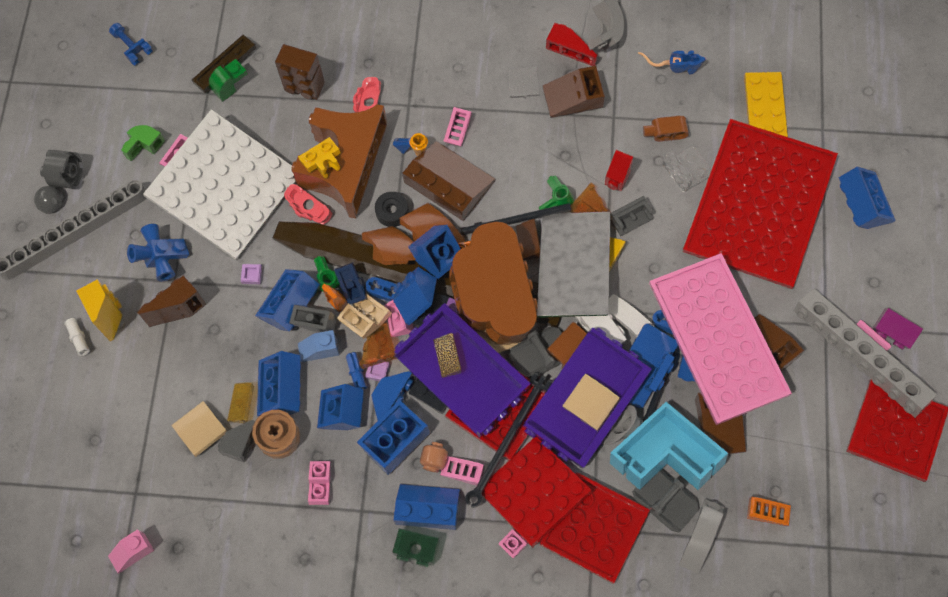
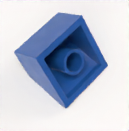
(435, 250)
(414, 294)
(340, 408)

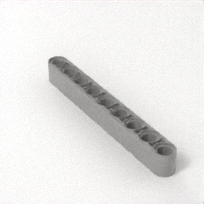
(81, 228)

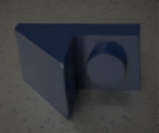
(351, 284)

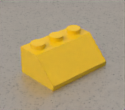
(101, 307)

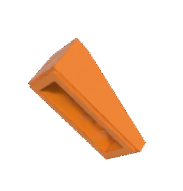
(334, 297)
(752, 515)

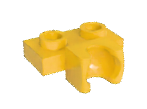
(321, 157)

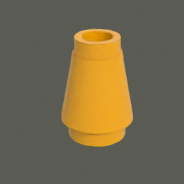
(418, 143)

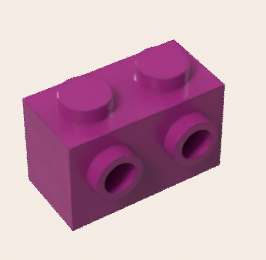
(897, 328)

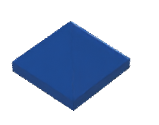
(402, 144)

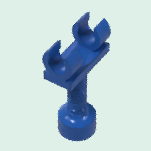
(117, 31)

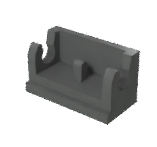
(631, 216)

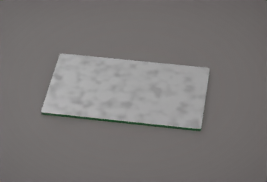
(574, 265)

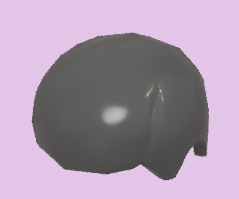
(48, 199)

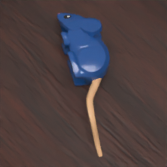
(680, 61)

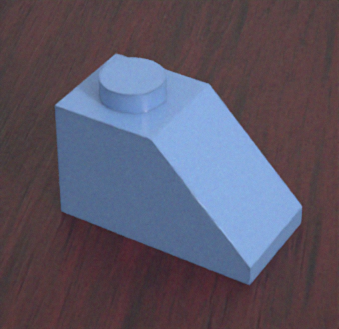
(318, 346)

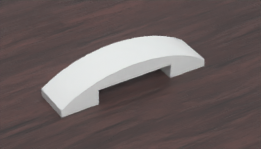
(627, 315)

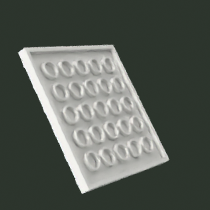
(222, 184)

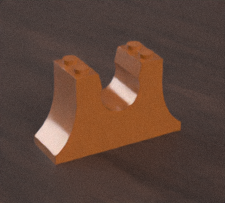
(359, 140)

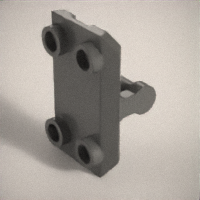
(532, 353)
(667, 501)

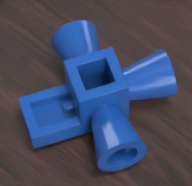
(158, 252)

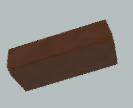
(528, 237)

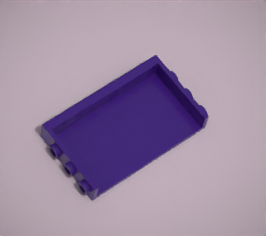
(605, 363)
(486, 379)

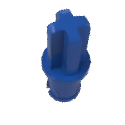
(355, 370)

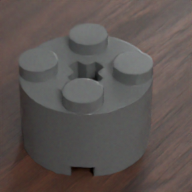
(62, 168)

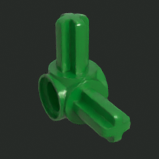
(559, 191)
(325, 273)

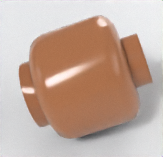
(433, 457)

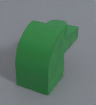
(223, 79)

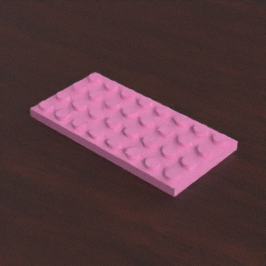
(719, 339)

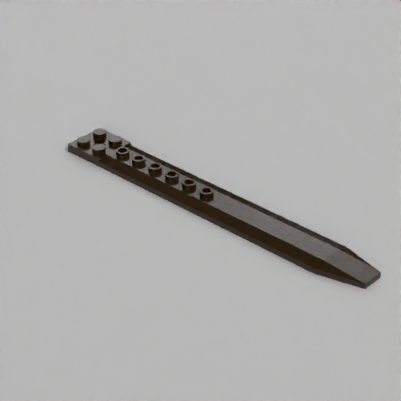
(345, 247)

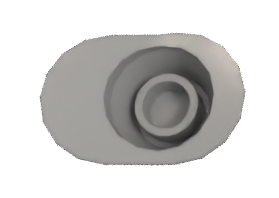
(624, 426)

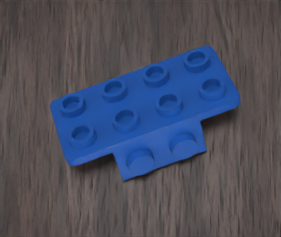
(656, 352)

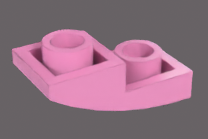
(319, 483)
(513, 543)

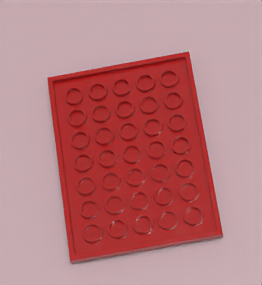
(761, 203)

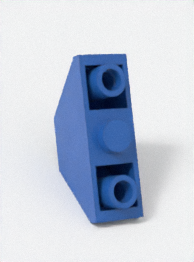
(390, 391)

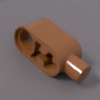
(667, 128)

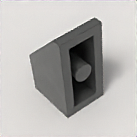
(313, 319)
(237, 441)

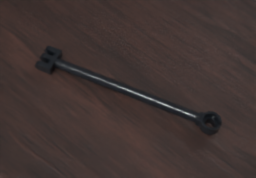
(537, 387)

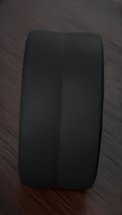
(391, 199)

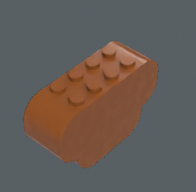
(493, 285)

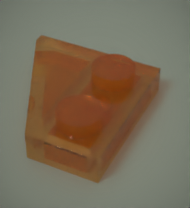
(588, 201)
(378, 348)

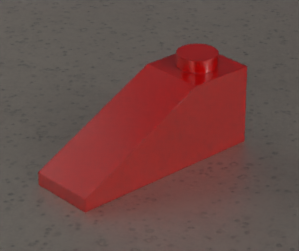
(568, 43)

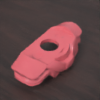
(370, 89)
(297, 197)

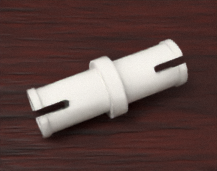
(77, 337)

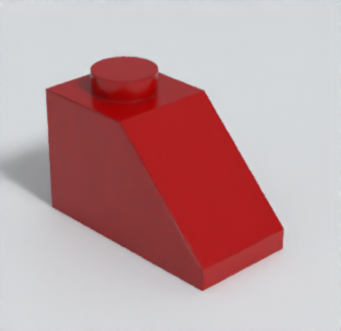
(618, 170)

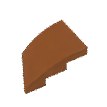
(424, 218)
(389, 245)
(567, 343)

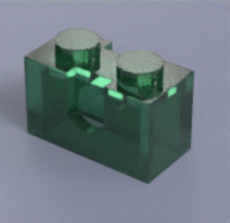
(406, 539)

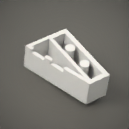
(604, 323)

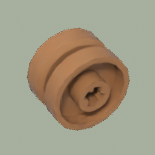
(270, 424)

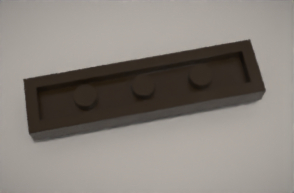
(238, 50)

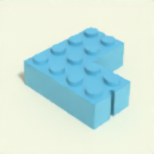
(672, 441)

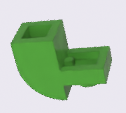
(142, 137)

